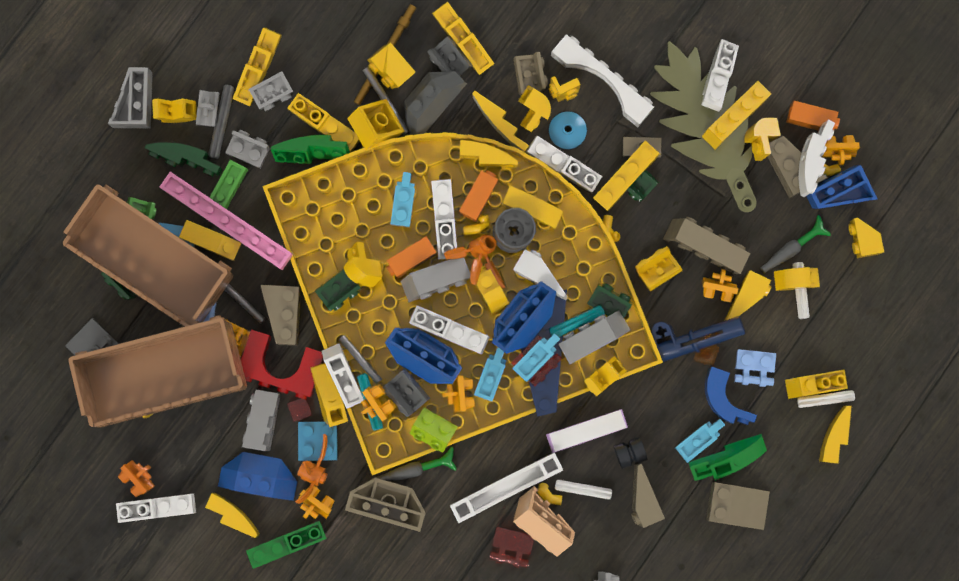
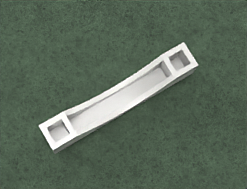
(572, 55)
(506, 487)

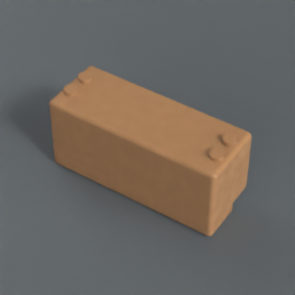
(146, 257)
(157, 372)

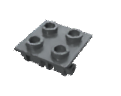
(90, 338)

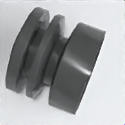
(524, 226)

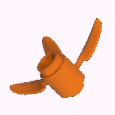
(478, 248)
(313, 472)

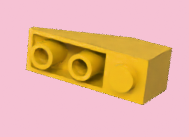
(816, 384)
(328, 396)

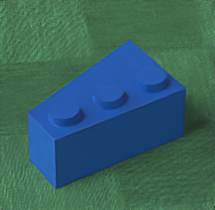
(842, 189)

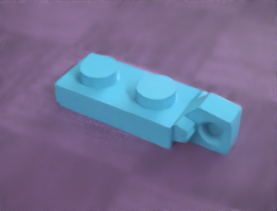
(403, 202)
(536, 357)
(491, 376)
(699, 440)

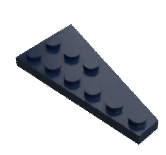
(546, 392)

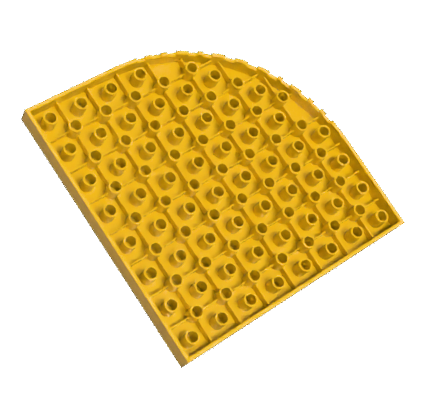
(352, 201)

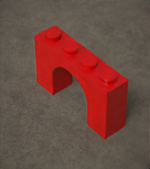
(254, 367)

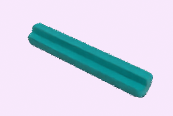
(577, 321)
(364, 383)

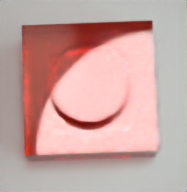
(299, 409)

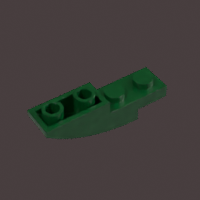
(178, 153)

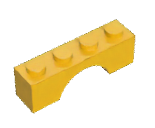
(736, 115)
(626, 175)

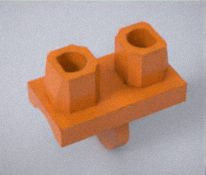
(139, 477)

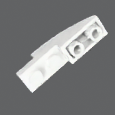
(719, 75)
(811, 160)
(563, 164)
(444, 216)
(449, 330)
(156, 508)

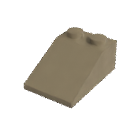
(644, 502)
(737, 506)

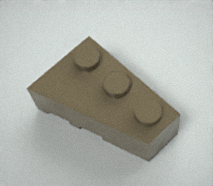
(785, 162)
(284, 312)

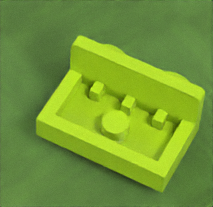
(433, 430)

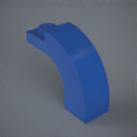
(717, 400)

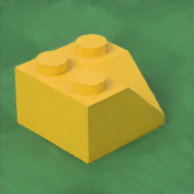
(390, 66)
(375, 123)

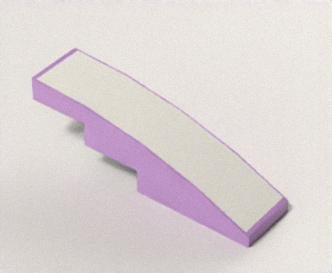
(586, 431)

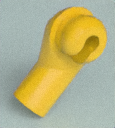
(831, 170)
(607, 221)
(479, 227)
(545, 494)

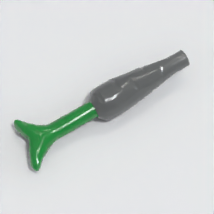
(794, 246)
(416, 468)

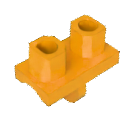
(841, 151)
(728, 289)
(456, 394)
(372, 395)
(322, 508)

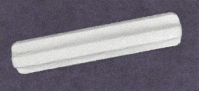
(801, 297)
(826, 399)
(583, 489)

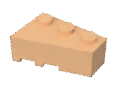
(542, 524)

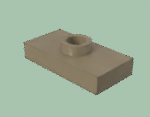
(631, 144)

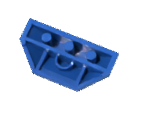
(524, 317)
(423, 355)
(258, 476)

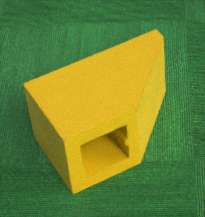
(866, 239)

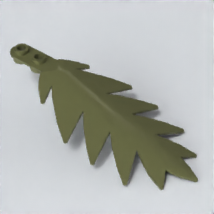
(727, 160)

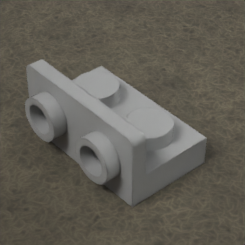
(271, 91)
(248, 149)

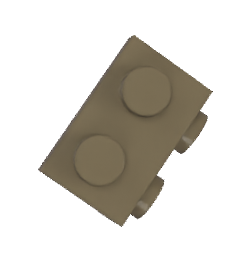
(530, 72)

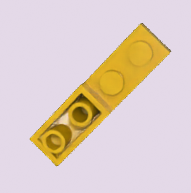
(322, 121)

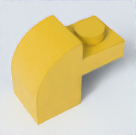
(538, 105)
(174, 111)
(761, 135)
(362, 270)
(796, 278)
(491, 292)
(605, 376)

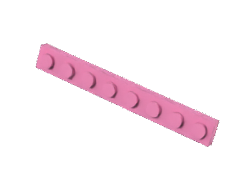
(226, 220)

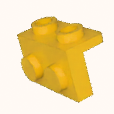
(565, 91)
(658, 268)

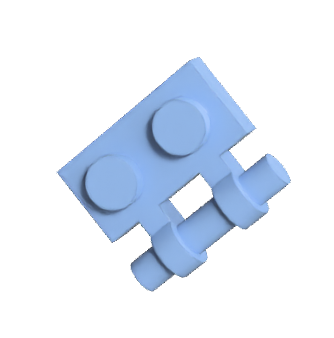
(755, 361)

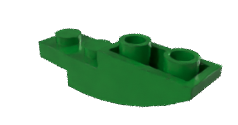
(306, 148)
(735, 457)
(286, 544)

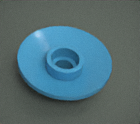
(565, 139)

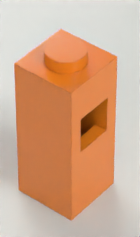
(811, 116)
(479, 195)
(411, 257)

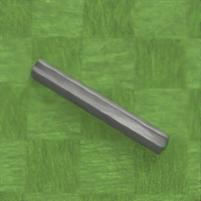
(221, 121)

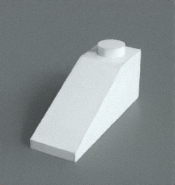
(535, 270)
(342, 375)

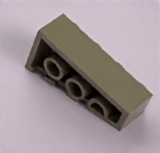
(707, 244)

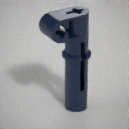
(673, 348)

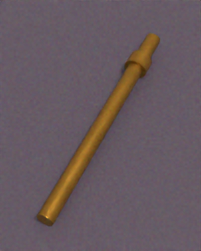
(402, 23)

